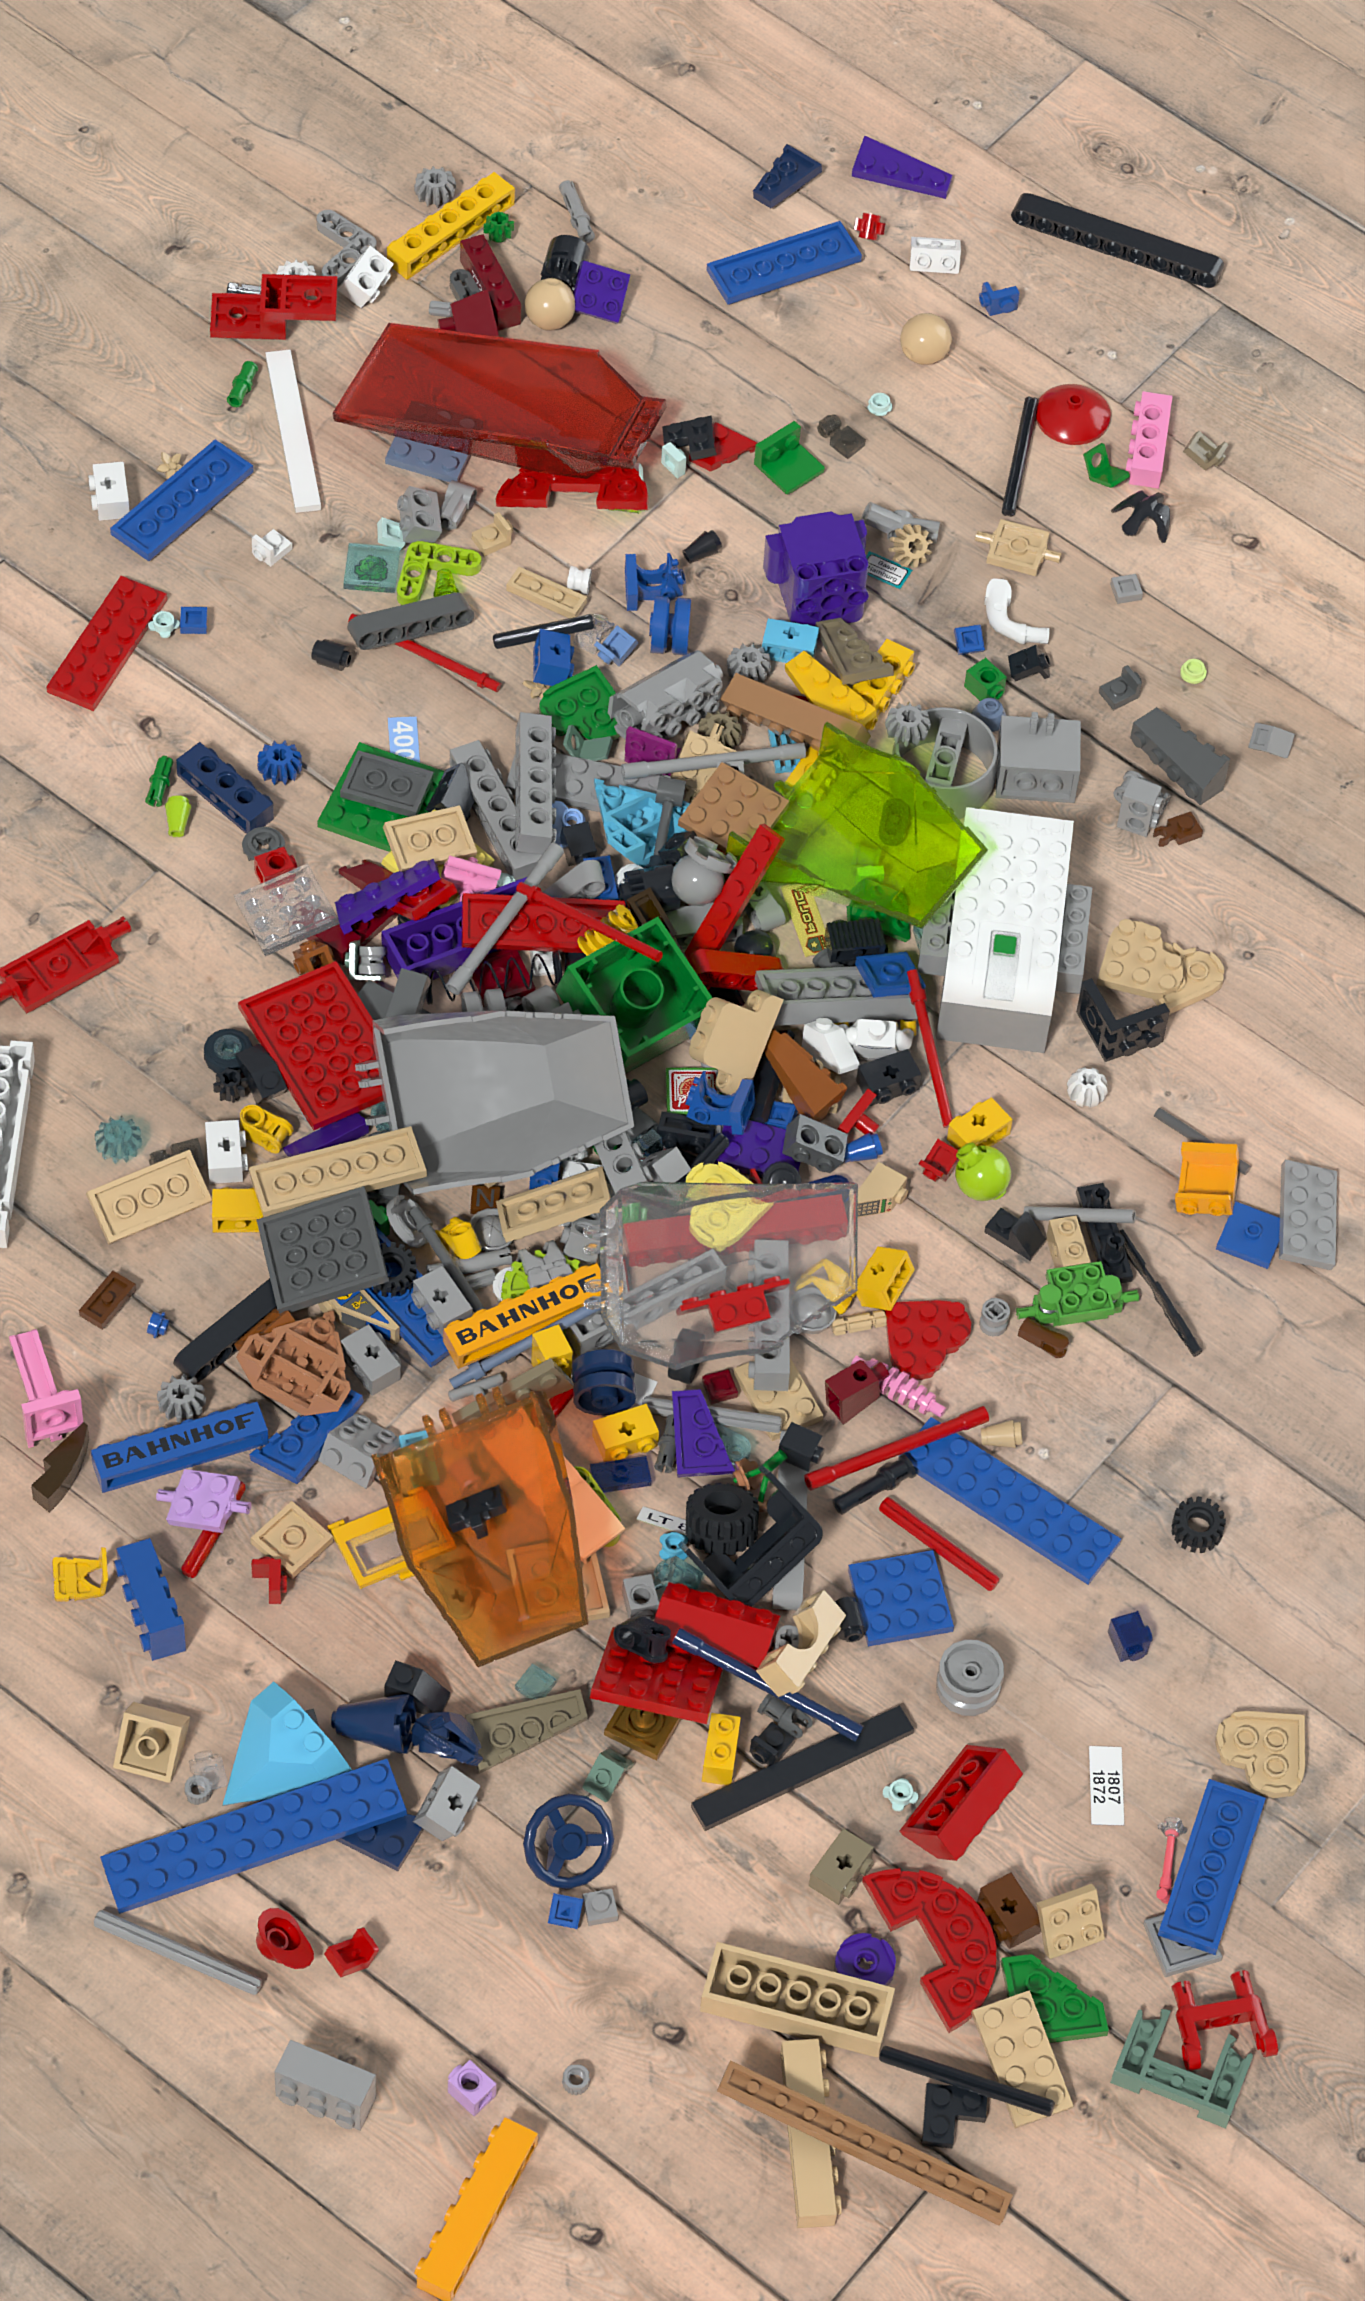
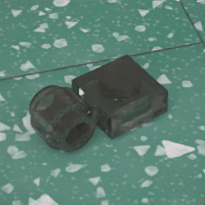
(844, 441)
(192, 1145)

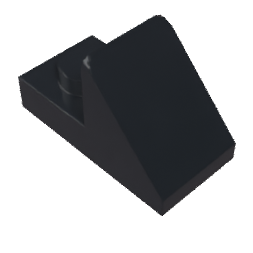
(1018, 1234)

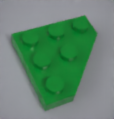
(1062, 2007)

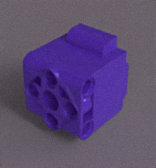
(819, 567)

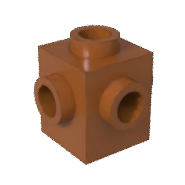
(319, 951)

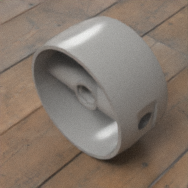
(951, 731)

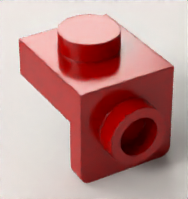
(939, 1161)
(270, 1568)
(352, 1954)

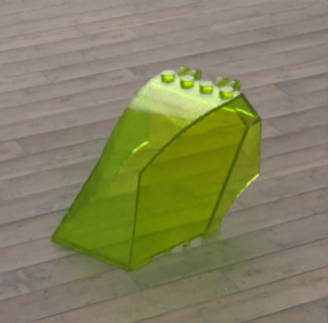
(869, 834)

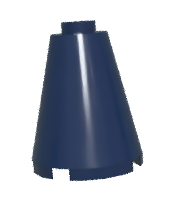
(378, 1722)

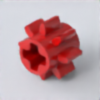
(869, 226)

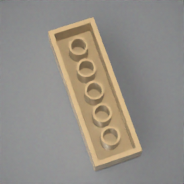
(797, 1999)

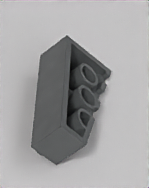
(1180, 755)

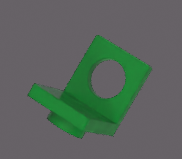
(1104, 472)

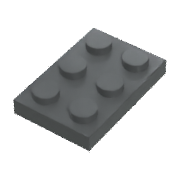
(386, 784)

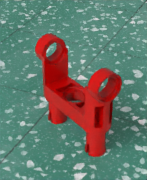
(1240, 2010)

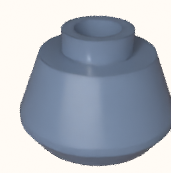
(990, 712)

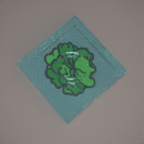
(371, 568)

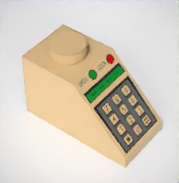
(881, 1191)

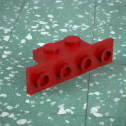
(736, 1308)

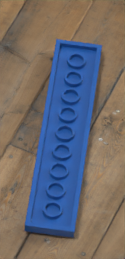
(253, 1836)

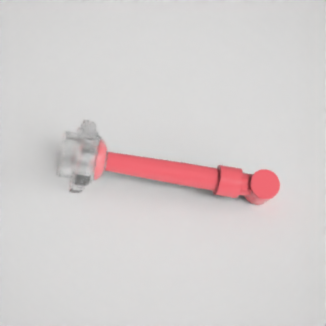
(1172, 1829)

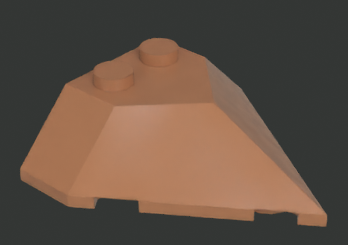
(298, 1365)

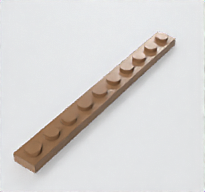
(864, 2143)

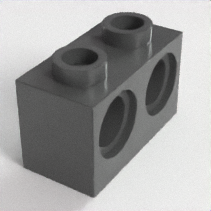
(814, 1144)

